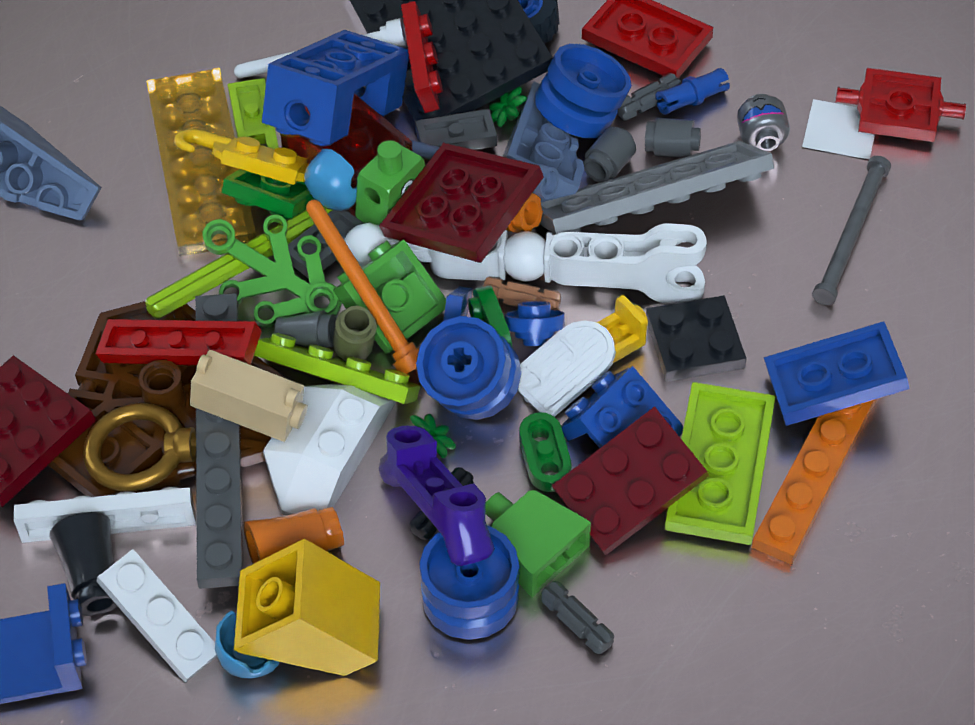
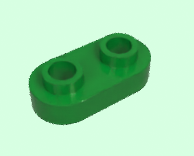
(487, 308)
(544, 455)

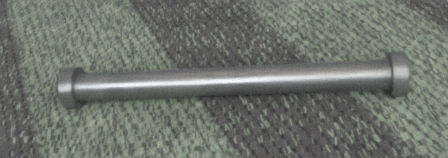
(826, 292)

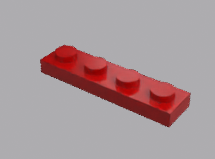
(176, 340)

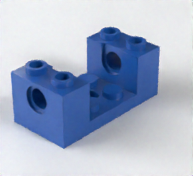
(325, 82)

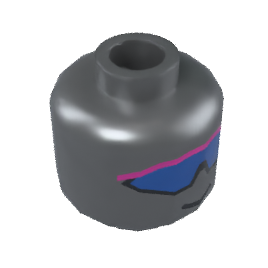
(763, 122)

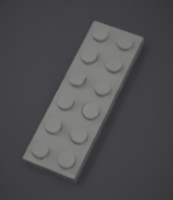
(654, 185)

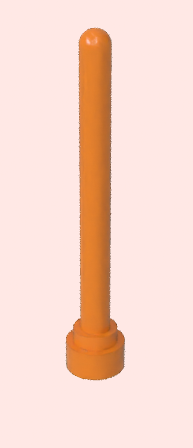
(405, 352)

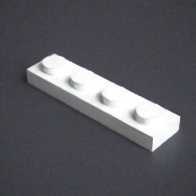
(126, 510)

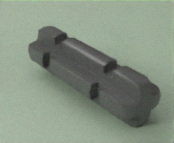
(645, 97)
(577, 617)

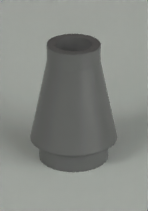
(308, 328)

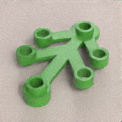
(278, 274)

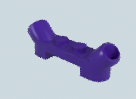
(452, 508)

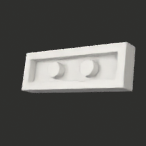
(158, 615)

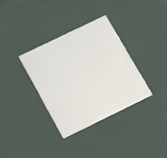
(835, 130)

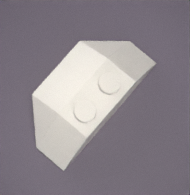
(327, 448)

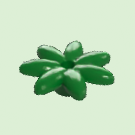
(507, 107)
(438, 433)

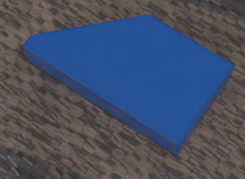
(457, 303)

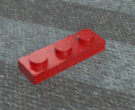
(422, 56)

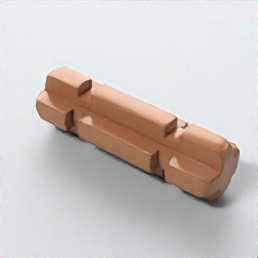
(516, 292)

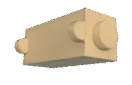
(247, 395)

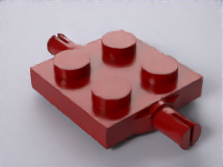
(900, 104)

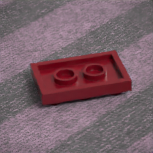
(631, 480)

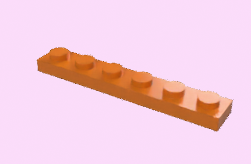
(809, 482)

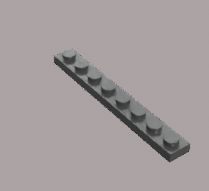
(218, 477)

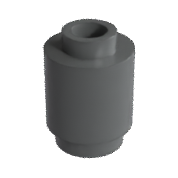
(672, 137)
(609, 154)

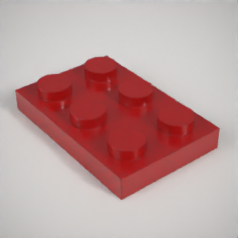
(648, 34)

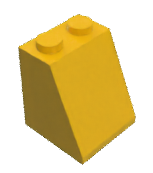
(308, 611)

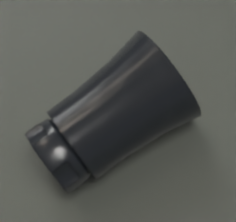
(85, 553)

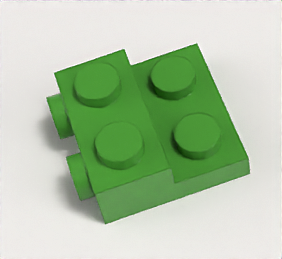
(402, 286)

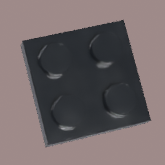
(695, 338)

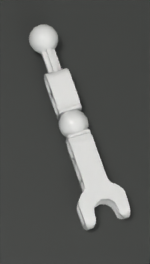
(621, 261)

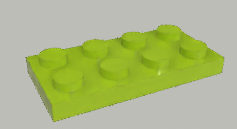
(730, 439)

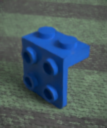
(614, 407)
(42, 650)

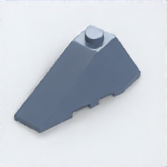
(540, 142)
(39, 173)

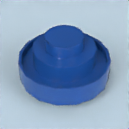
(535, 322)

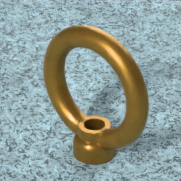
(178, 447)

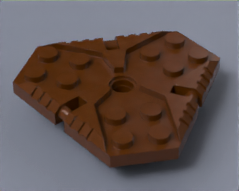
(139, 443)

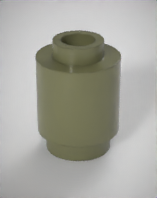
(354, 333)

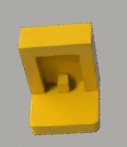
(626, 327)

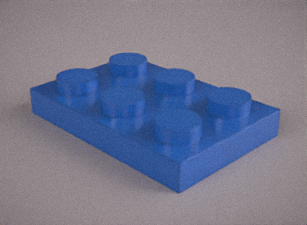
(836, 373)

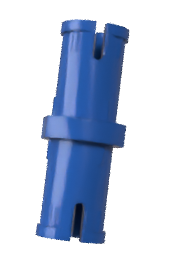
(692, 91)

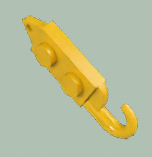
(247, 155)

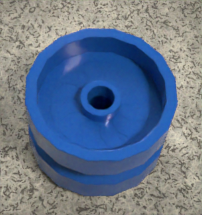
(582, 90)
(468, 368)
(470, 598)

